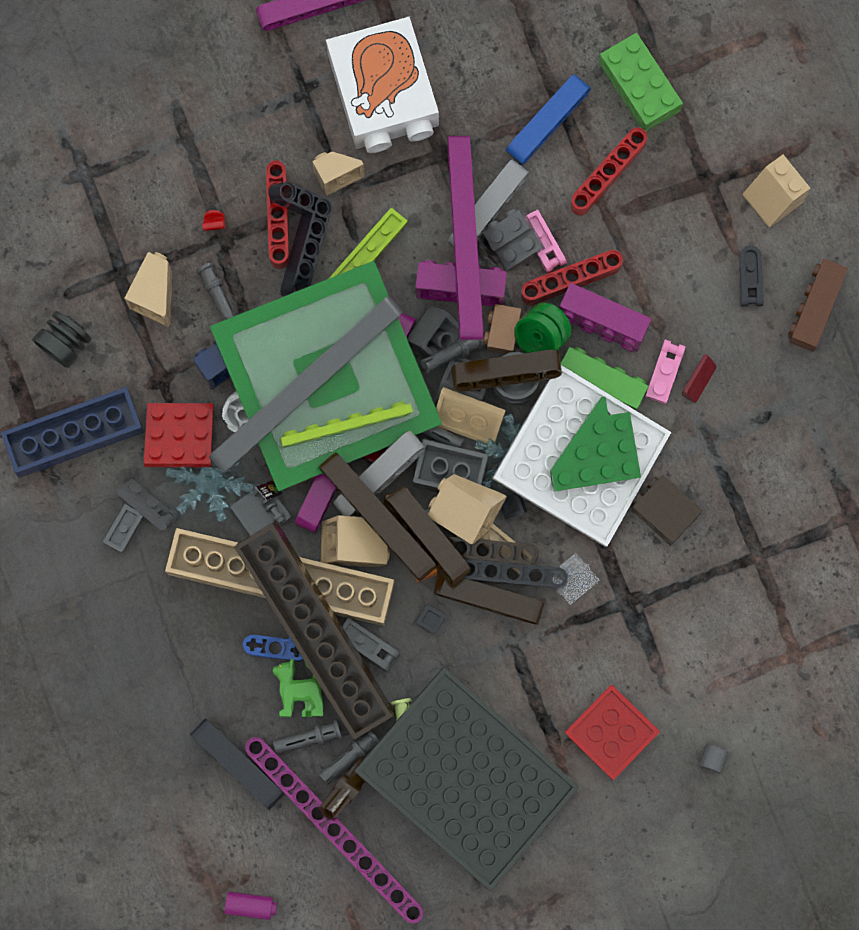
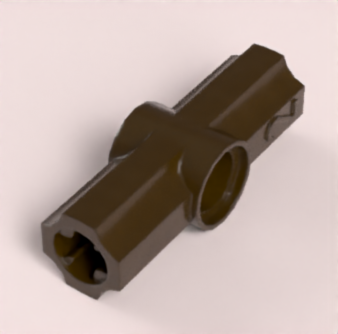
(343, 793)

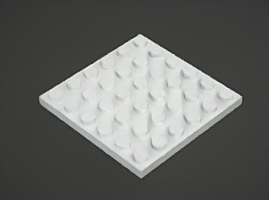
(543, 437)

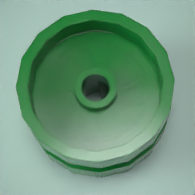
(542, 329)

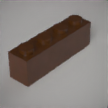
(818, 305)

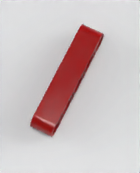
(611, 161)
(274, 224)
(578, 269)

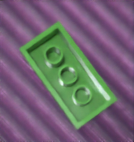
(640, 82)

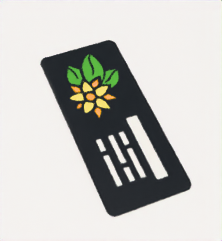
(268, 490)

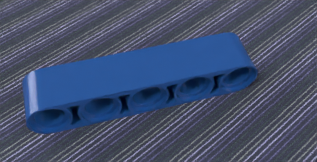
(548, 119)

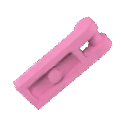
(548, 242)
(665, 372)

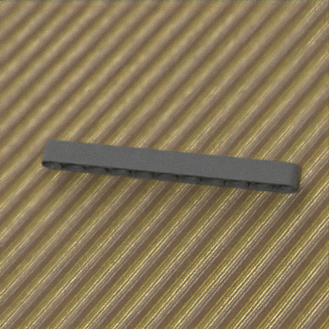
(305, 384)

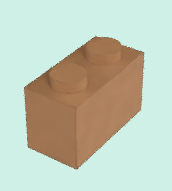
(501, 335)

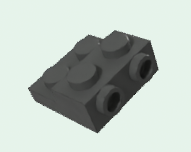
(513, 239)

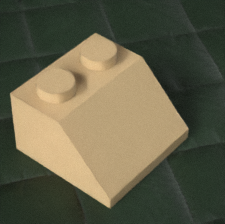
(337, 171)

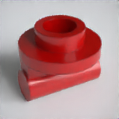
(213, 220)

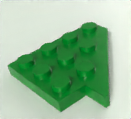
(598, 452)

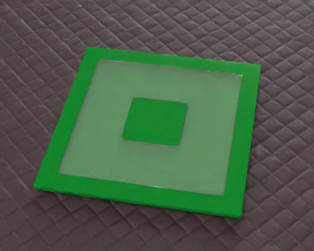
(284, 337)

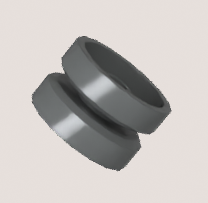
(517, 393)

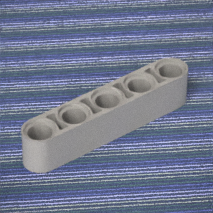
(497, 196)
(386, 469)

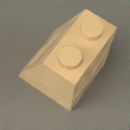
(776, 191)
(152, 289)
(465, 507)
(351, 543)

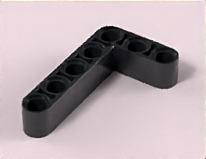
(304, 234)

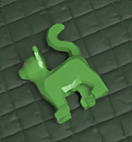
(298, 690)

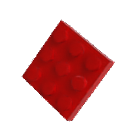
(178, 434)
(612, 732)

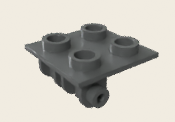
(258, 512)

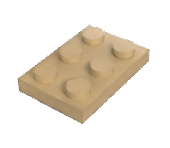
(469, 416)

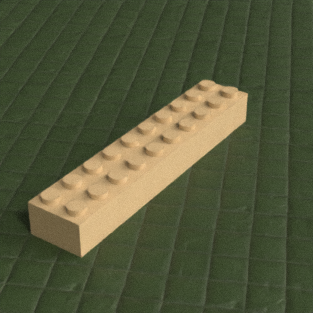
(218, 564)

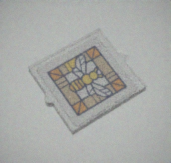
(579, 579)

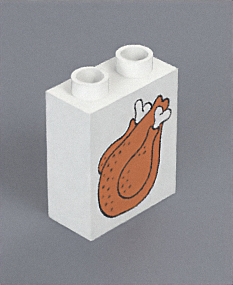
(383, 85)

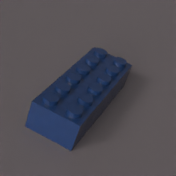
(72, 432)

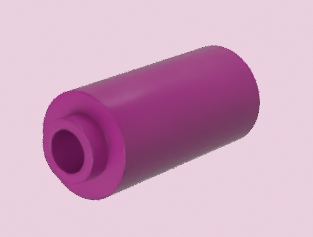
(250, 905)

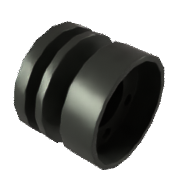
(62, 339)

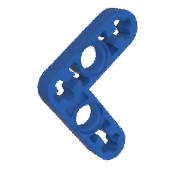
(285, 654)

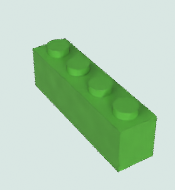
(609, 379)

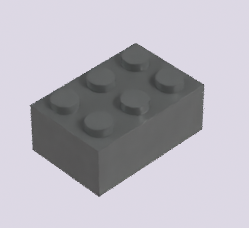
(443, 461)

